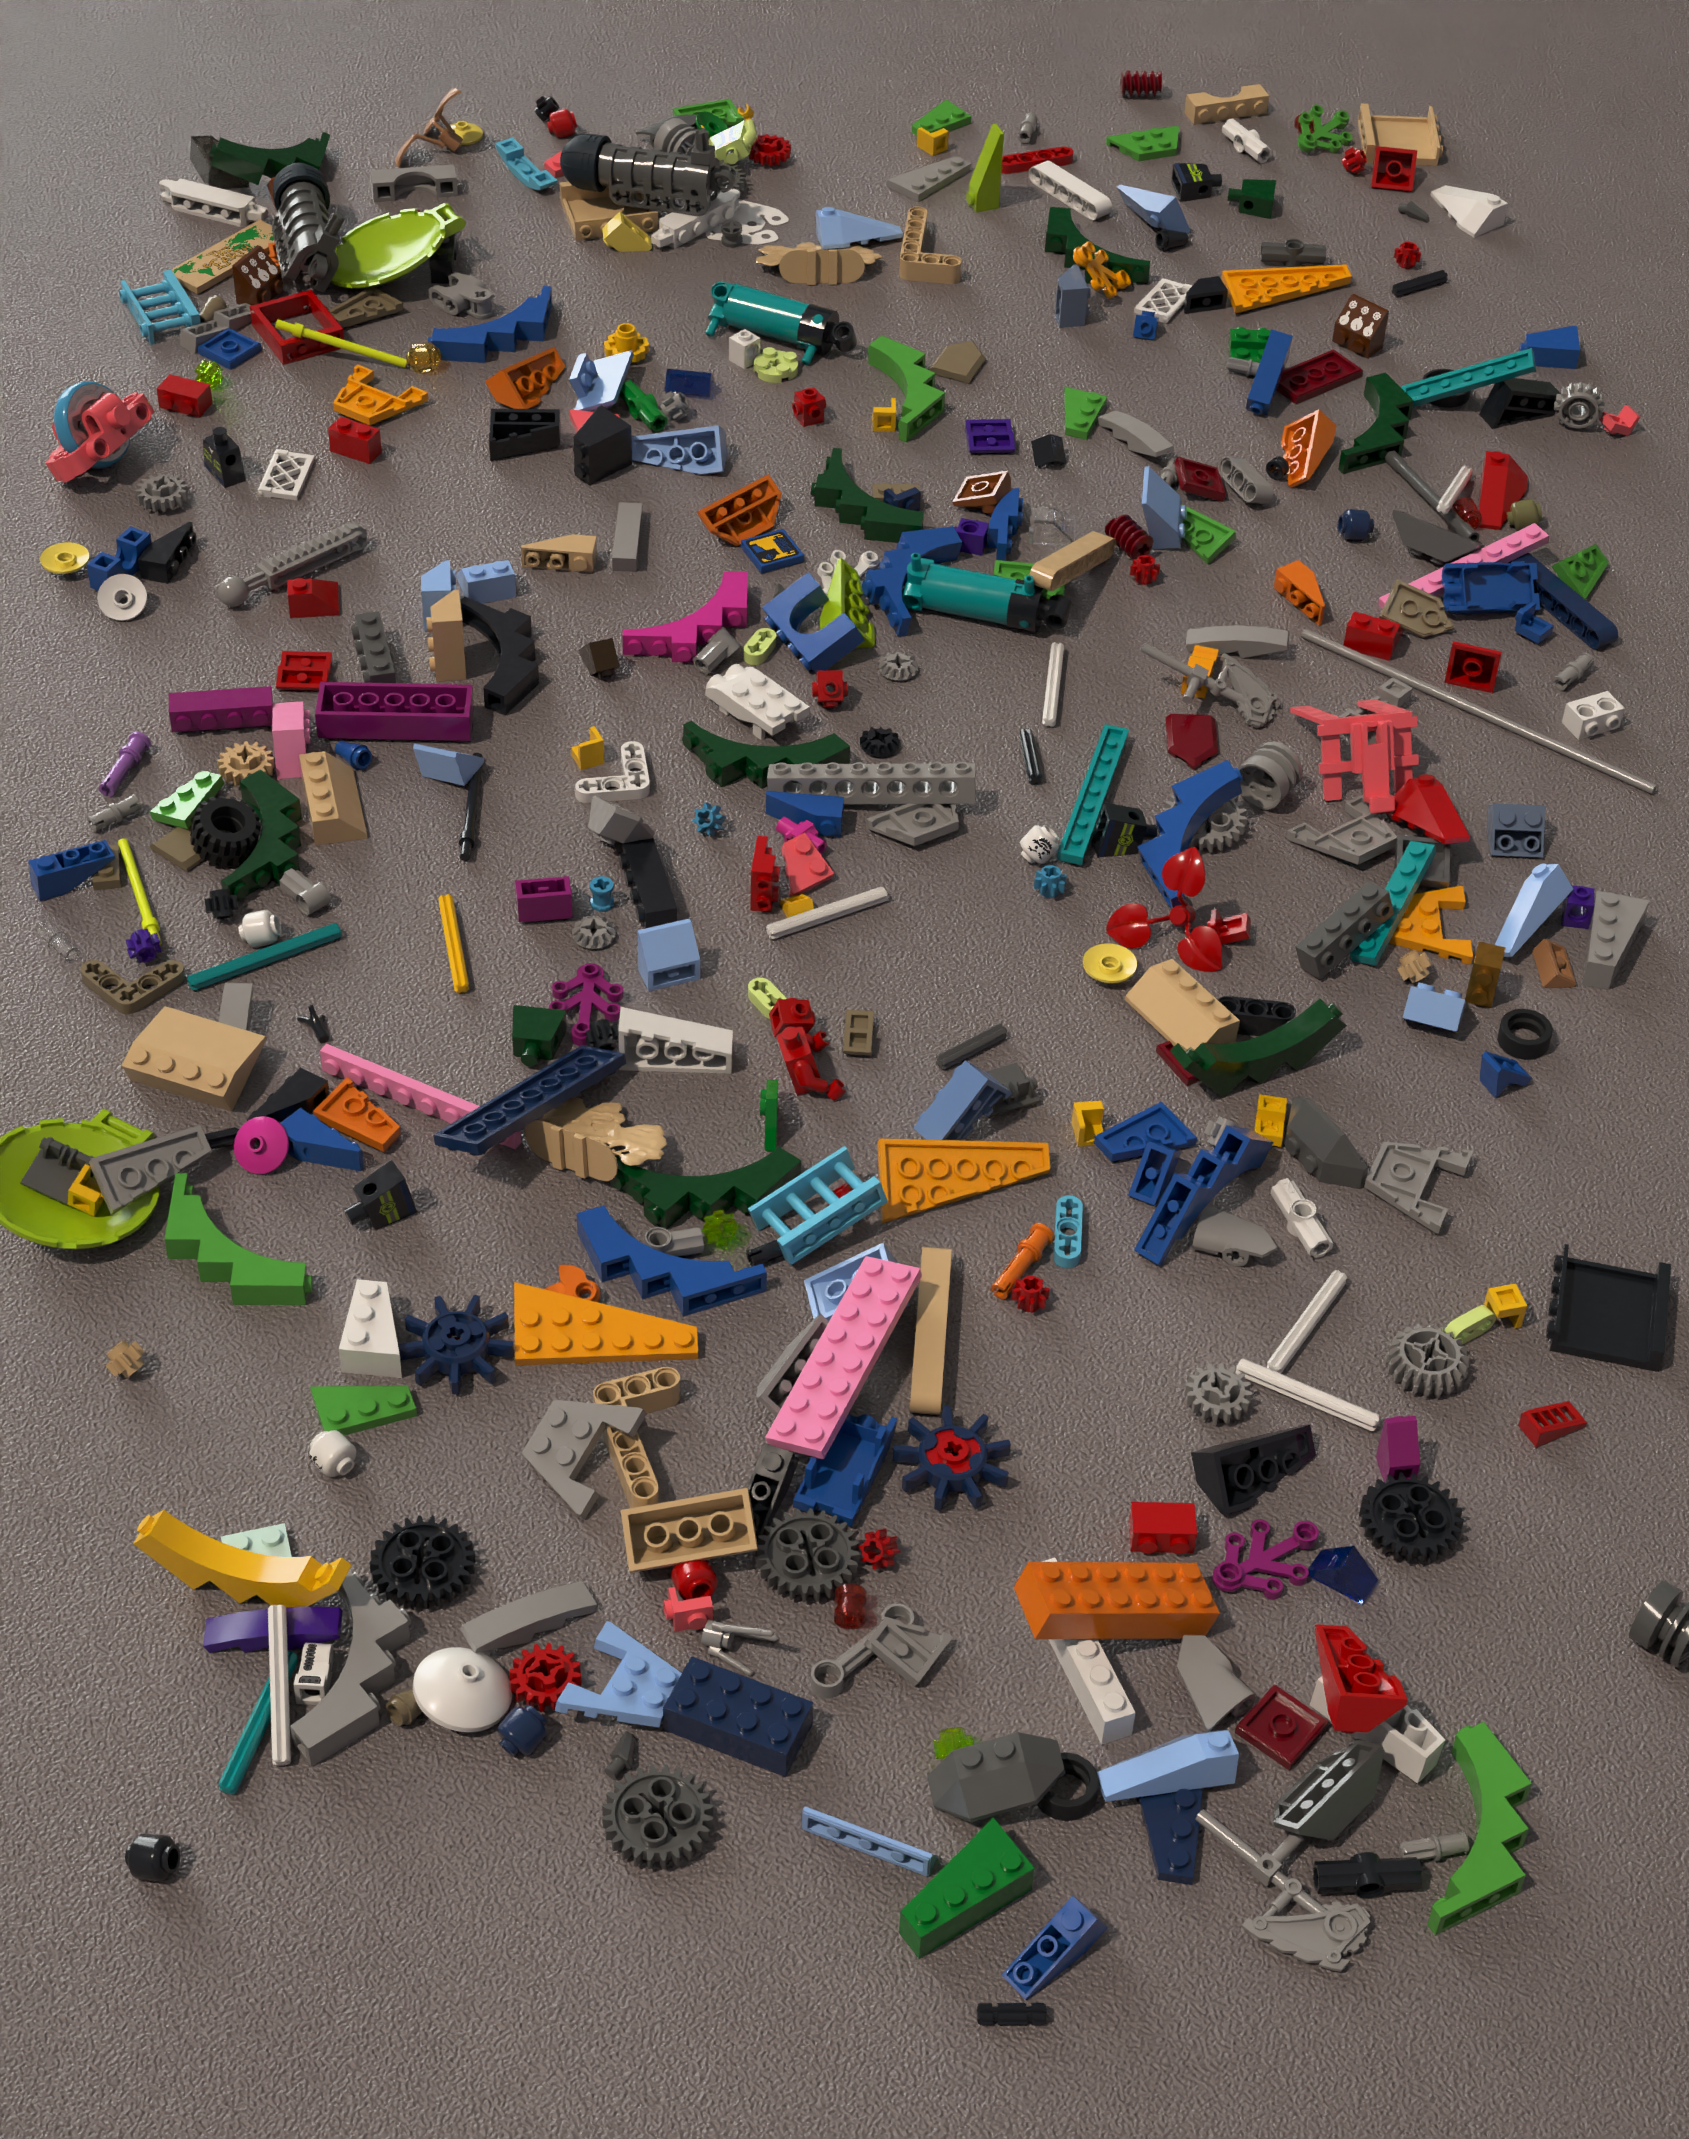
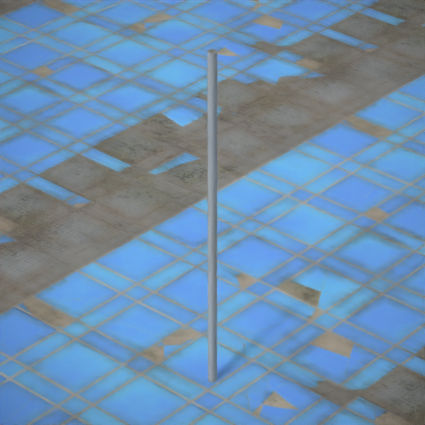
(1480, 712)

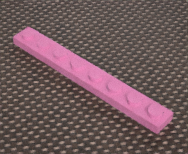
(1499, 551)
(400, 1088)

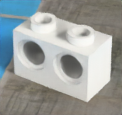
(1593, 715)

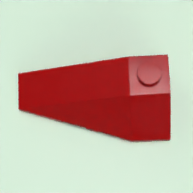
(1500, 486)
(1355, 1684)

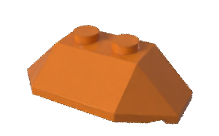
(743, 512)

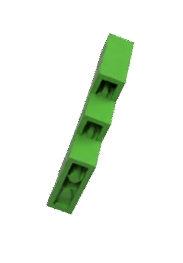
(908, 370)
(251, 1276)
(1489, 1870)

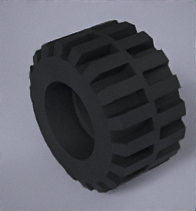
(229, 816)

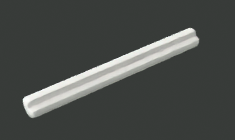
(1454, 490)
(1053, 684)
(826, 912)
(1307, 1321)
(1308, 1395)
(279, 1685)

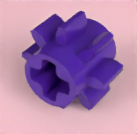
(143, 945)

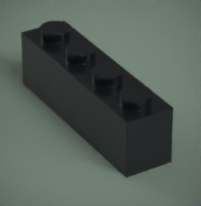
(648, 883)

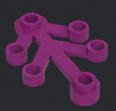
(589, 977)
(1264, 1560)

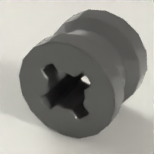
(731, 234)

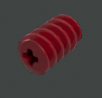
(1141, 83)
(1129, 536)

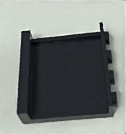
(1609, 1312)

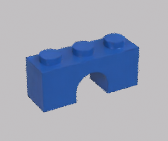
(129, 549)

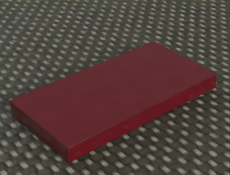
(1317, 376)

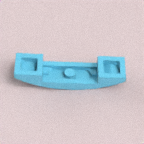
(521, 167)

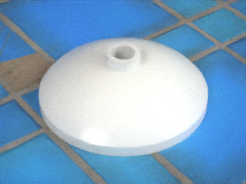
(462, 1689)

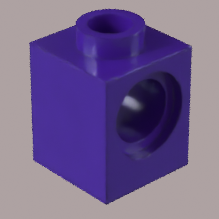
(973, 536)
(1578, 907)

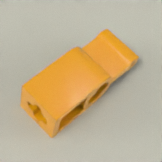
(1206, 658)

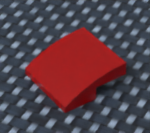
(303, 670)

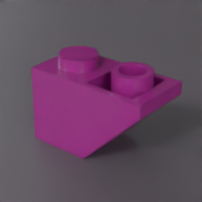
(1399, 1447)

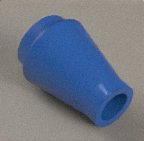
(354, 754)

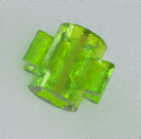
(209, 373)
(720, 1228)
(951, 1740)

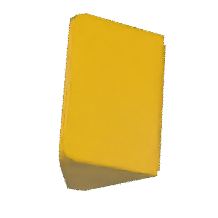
(796, 904)

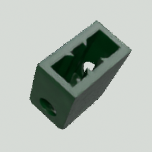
(1254, 197)
(537, 1033)

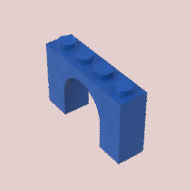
(816, 649)

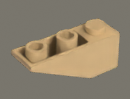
(562, 553)

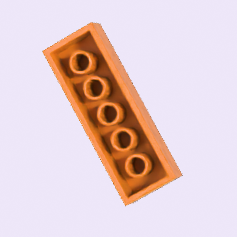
(1115, 1600)

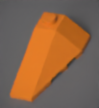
(526, 381)
(1306, 445)

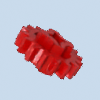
(770, 150)
(543, 1675)

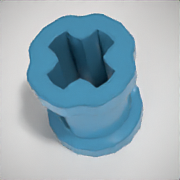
(601, 889)

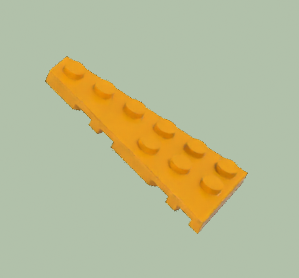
(1263, 287)
(939, 1172)
(577, 1330)

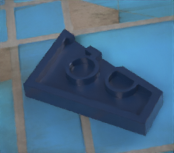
(1173, 1833)

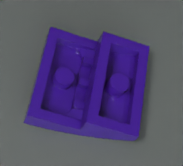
(989, 436)

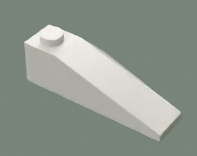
(1473, 210)

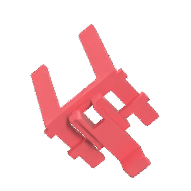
(1375, 760)

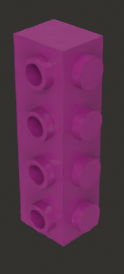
(221, 709)

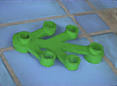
(1308, 141)

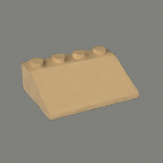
(194, 1057)

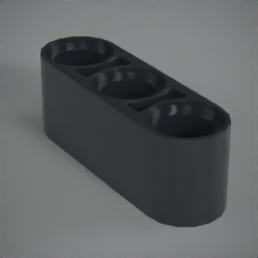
(1258, 1015)

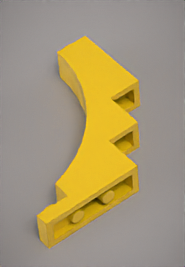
(237, 1572)

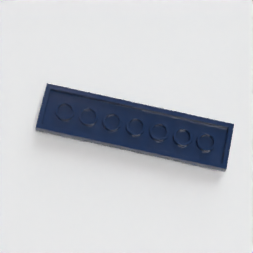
(529, 1100)

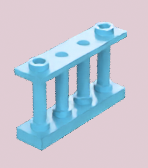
(175, 295)
(828, 1222)

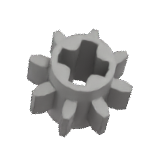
(675, 405)
(1215, 1129)

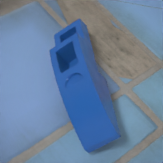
(1004, 523)

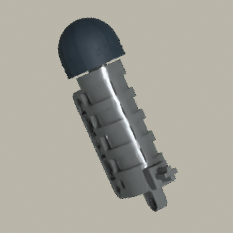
(597, 163)
(301, 226)

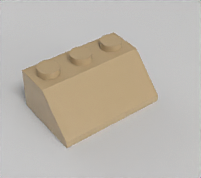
(447, 639)

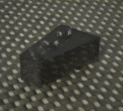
(210, 175)

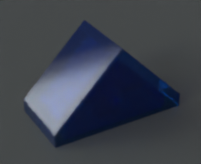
(1344, 1572)

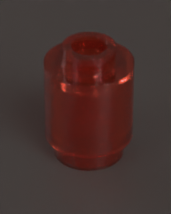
(1468, 511)

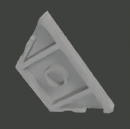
(916, 822)

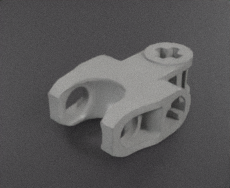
(466, 296)

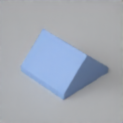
(446, 764)

